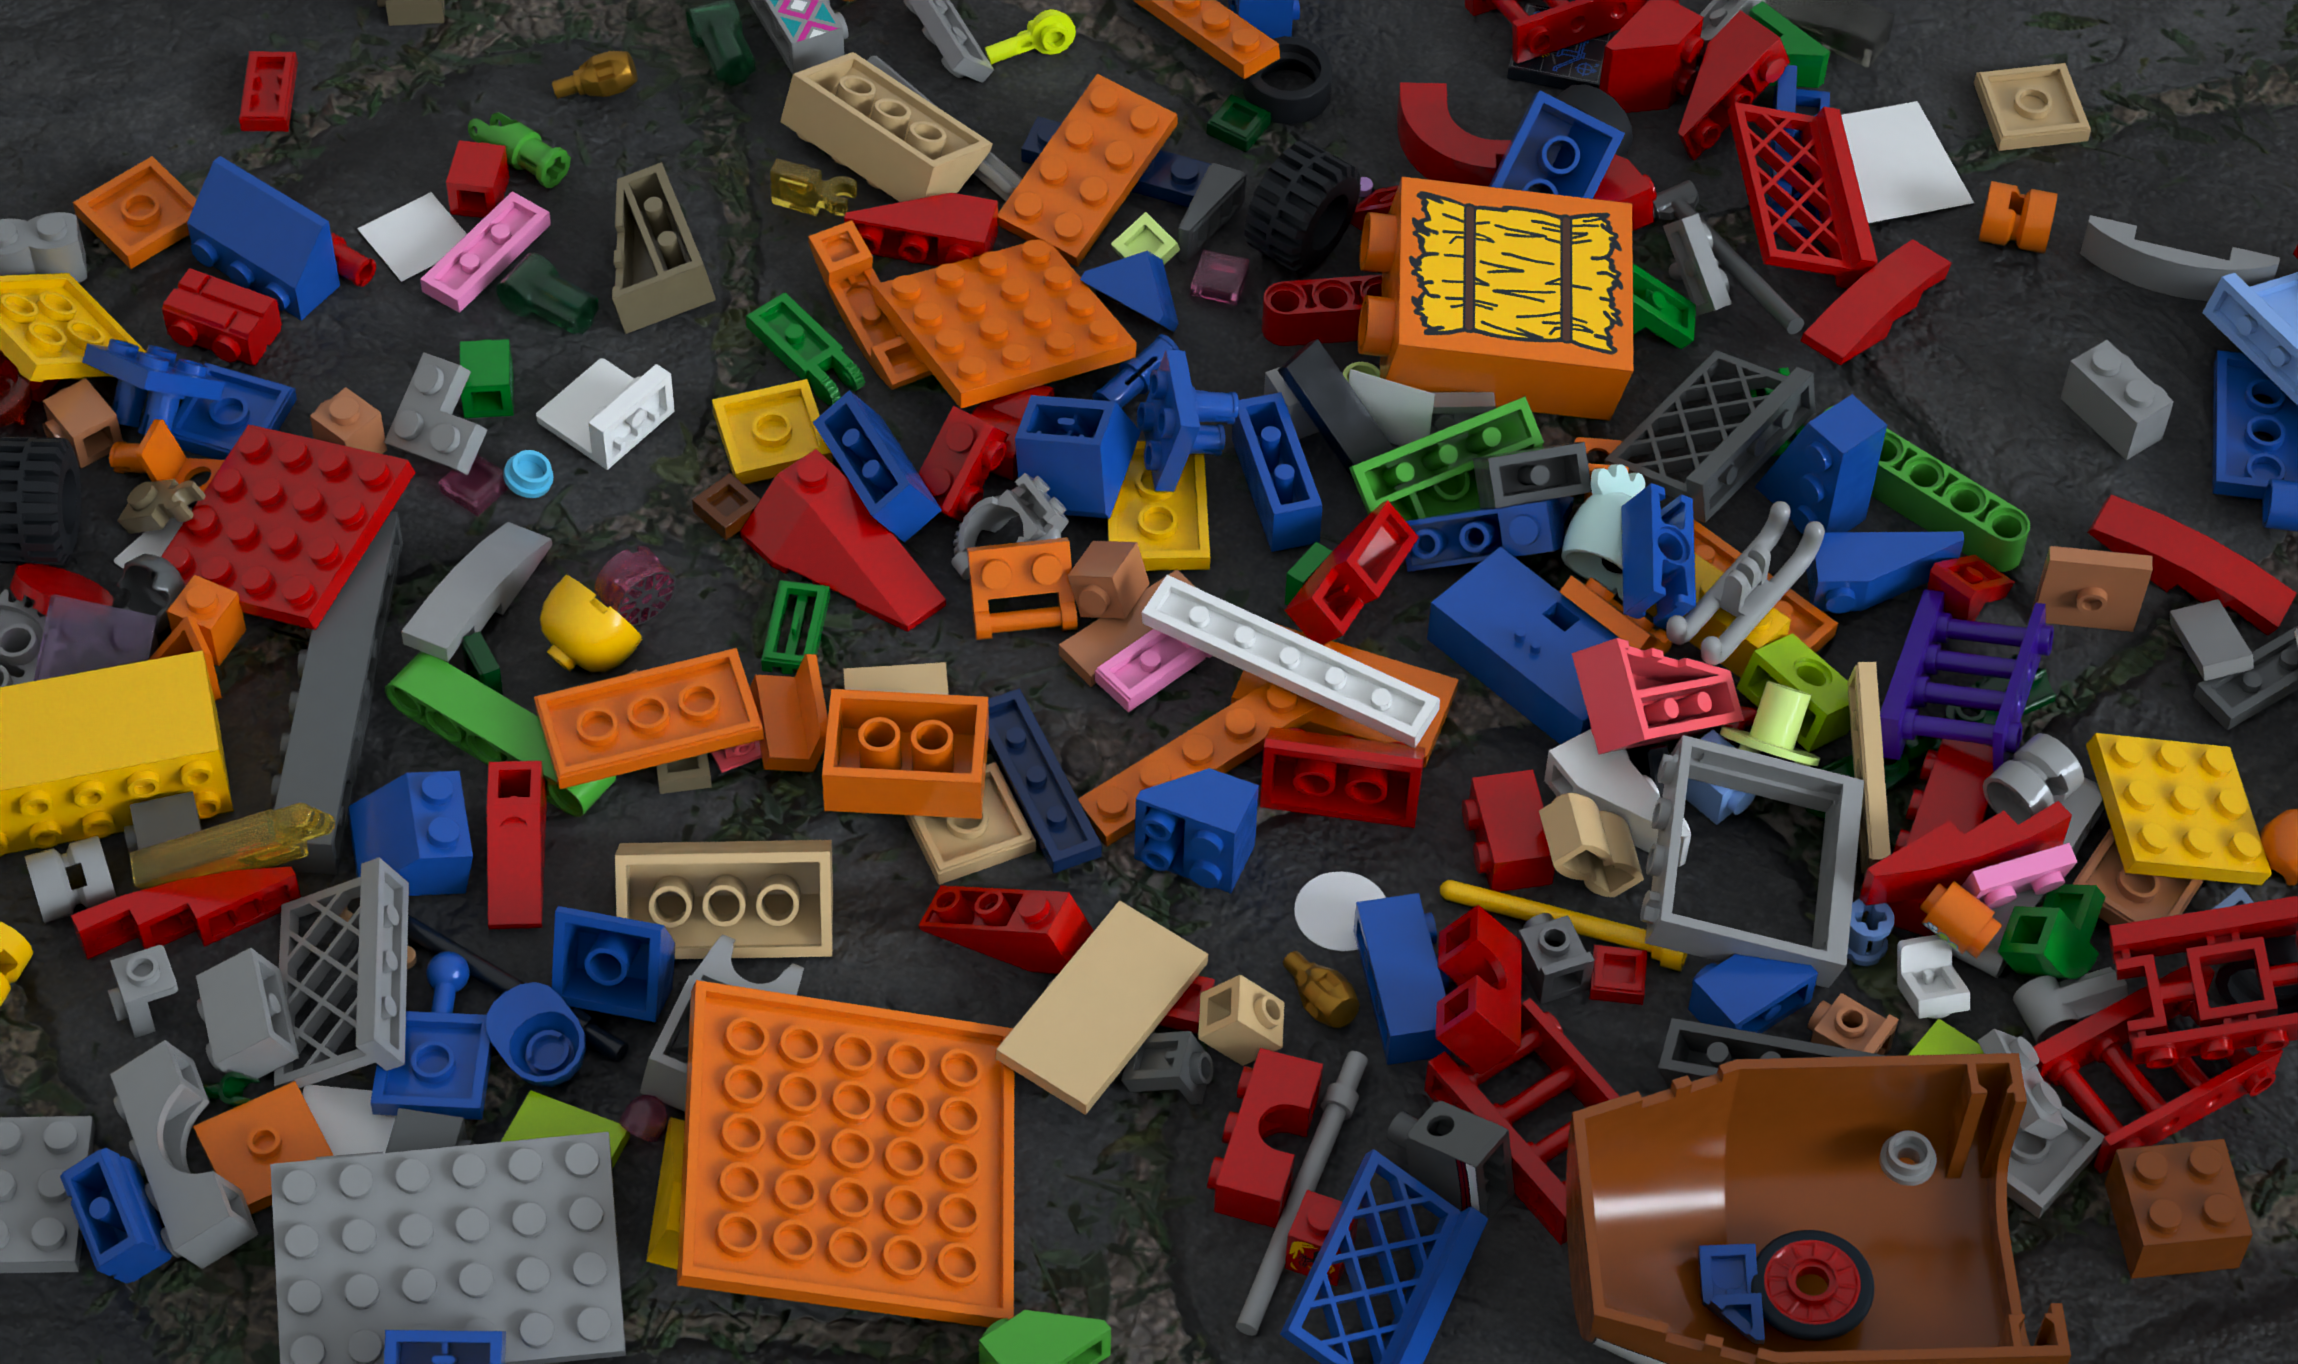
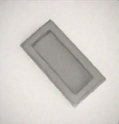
(2211, 640)

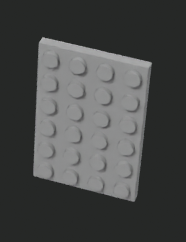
(450, 1243)

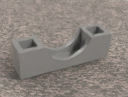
(160, 1103)

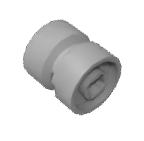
(2034, 778)
(51, 881)

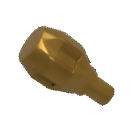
(599, 76)
(1323, 991)

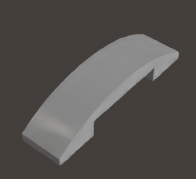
(2168, 269)

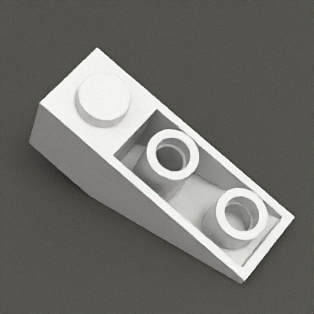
(1612, 784)

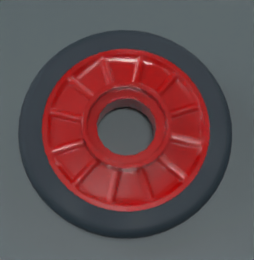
(1819, 1254)

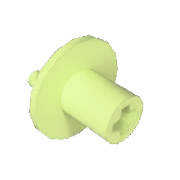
(1776, 725)

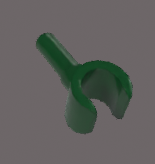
(231, 1088)

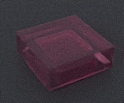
(1220, 277)
(477, 489)

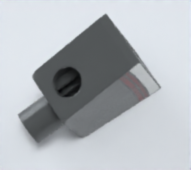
(1457, 1156)

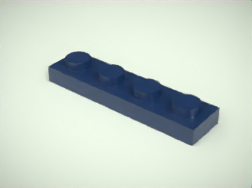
(1166, 178)
(1039, 784)

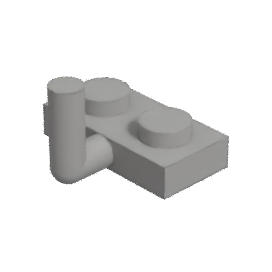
(1696, 264)

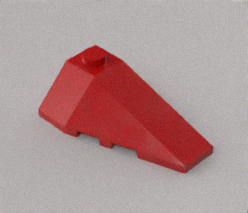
(824, 532)

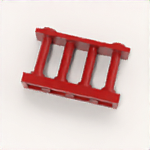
(1561, 25)
(2102, 1038)
(1532, 1178)

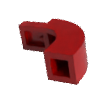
(1437, 143)

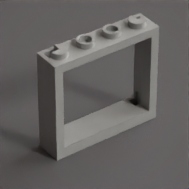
(1774, 779)

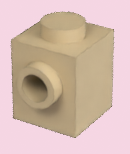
(1241, 1019)

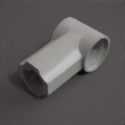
(2055, 1005)

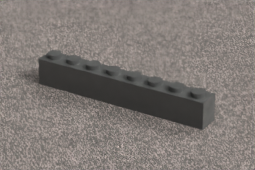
(336, 699)

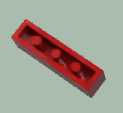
(1951, 794)

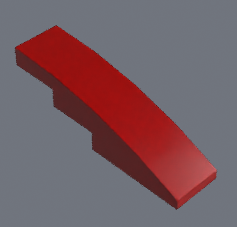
(1874, 301)
(2193, 562)
(1950, 856)
(206, 904)

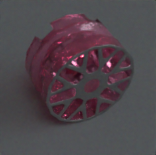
(633, 584)

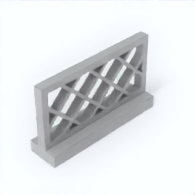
(376, 968)

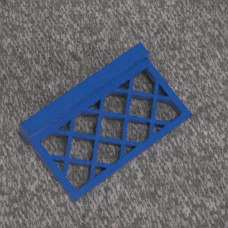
(1427, 1294)

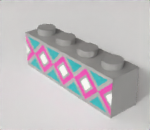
(803, 30)

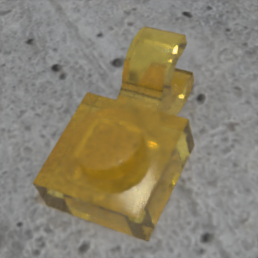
(805, 191)

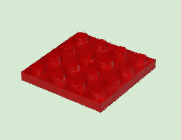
(288, 522)

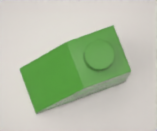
(1045, 1339)

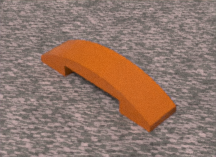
(850, 279)

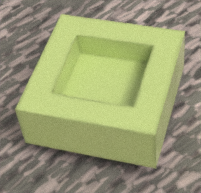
(1143, 236)

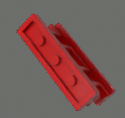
(2208, 940)

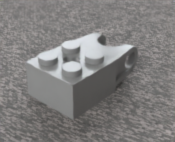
(668, 1061)

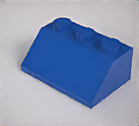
(1557, 151)
(263, 239)

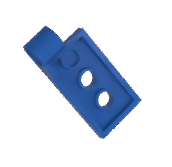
(2240, 460)

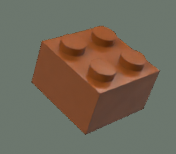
(2178, 1208)

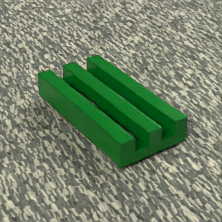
(790, 659)

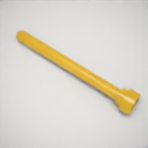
(1583, 923)

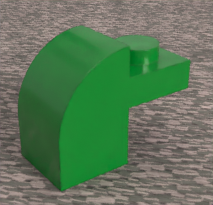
(2055, 936)

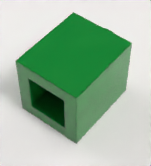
(491, 380)

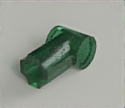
(719, 32)
(538, 289)

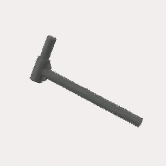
(1681, 202)

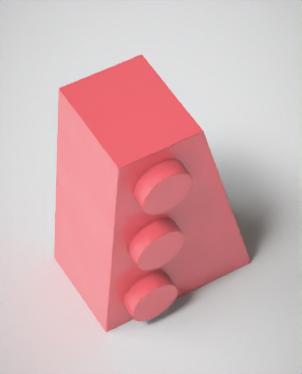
(1651, 698)

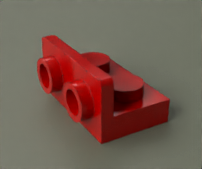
(962, 461)

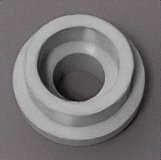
(1912, 1146)

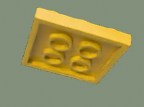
(48, 326)
(2178, 809)

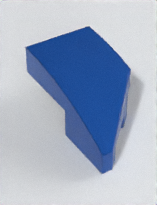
(1726, 1287)

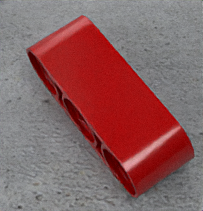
(1316, 309)

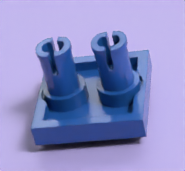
(151, 371)
(1173, 420)

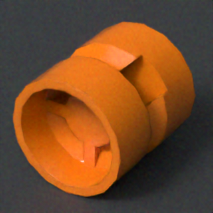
(2018, 217)

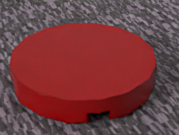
(42, 581)

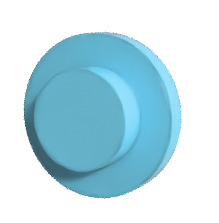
(528, 474)

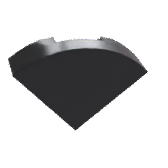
(1649, 759)

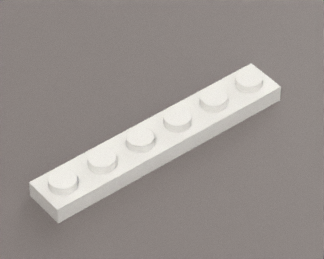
(1291, 661)

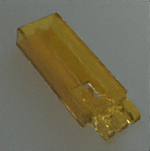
(241, 844)

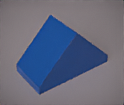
(1138, 284)

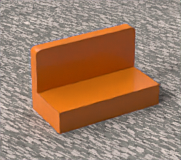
(792, 717)

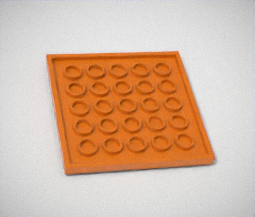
(847, 1157)

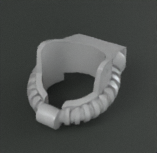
(1039, 513)

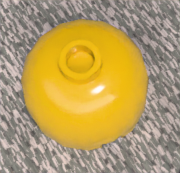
(585, 629)

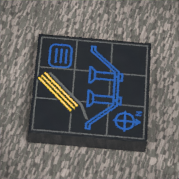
(1565, 67)

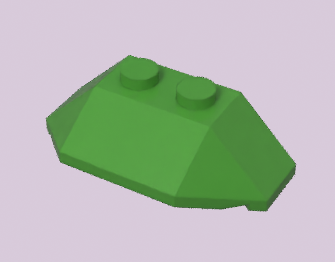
(1438, 470)

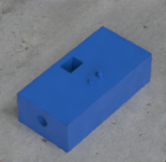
(1518, 641)

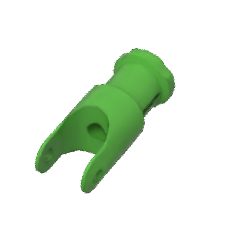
(523, 148)

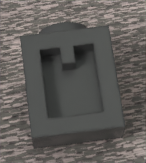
(1170, 1063)

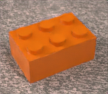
(905, 753)

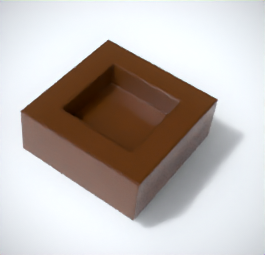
(725, 505)

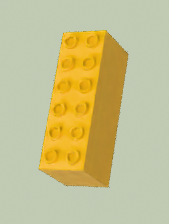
(106, 740)

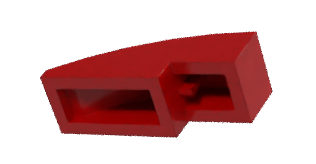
(1352, 575)

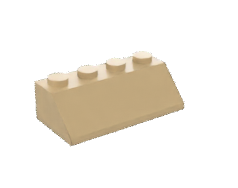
(882, 129)
(758, 892)

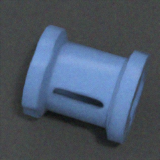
(1876, 929)

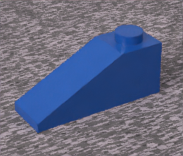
(1871, 567)

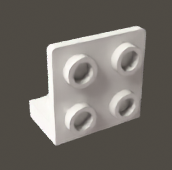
(609, 410)

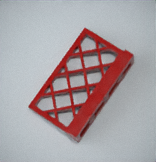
(1832, 191)

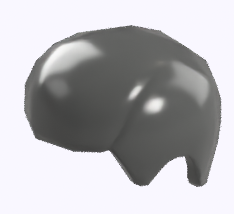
(152, 587)

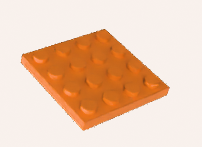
(1004, 322)

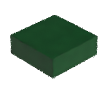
(1238, 123)
(480, 662)

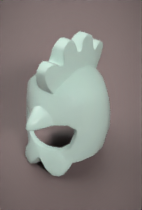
(1597, 526)

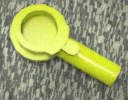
(1048, 33)

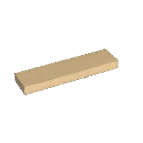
(1869, 763)

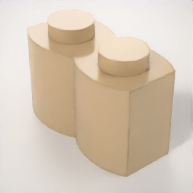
(1590, 845)

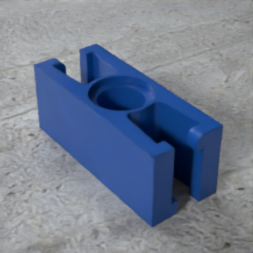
(1658, 555)

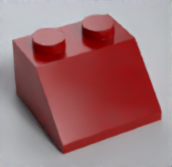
(1653, 57)

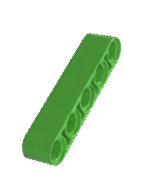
(1949, 502)
(482, 724)

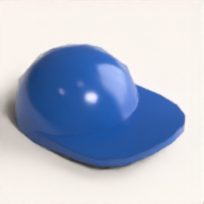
(536, 1034)

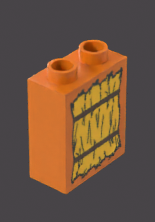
(1502, 295)

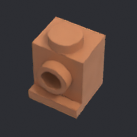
(1852, 1026)

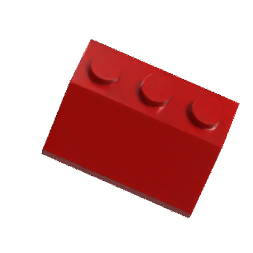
(1341, 777)

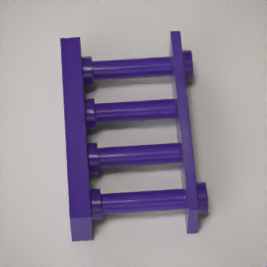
(1924, 657)

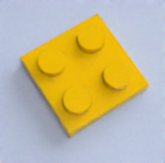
(768, 429)

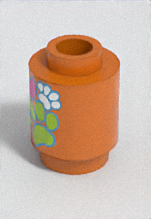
(1959, 919)

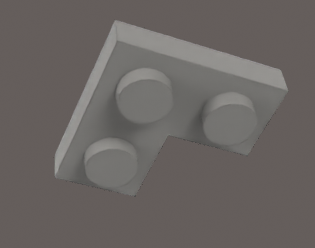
(426, 421)

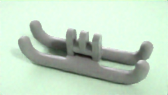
(1745, 588)

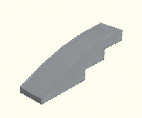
(475, 589)

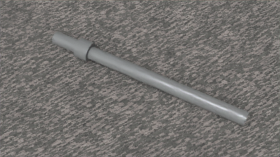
(1337, 1106)

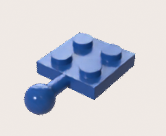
(444, 1053)

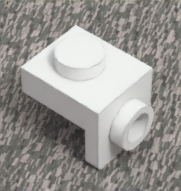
(1929, 978)

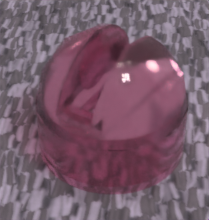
(645, 1118)

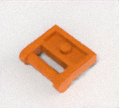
(1016, 572)
(1599, 604)

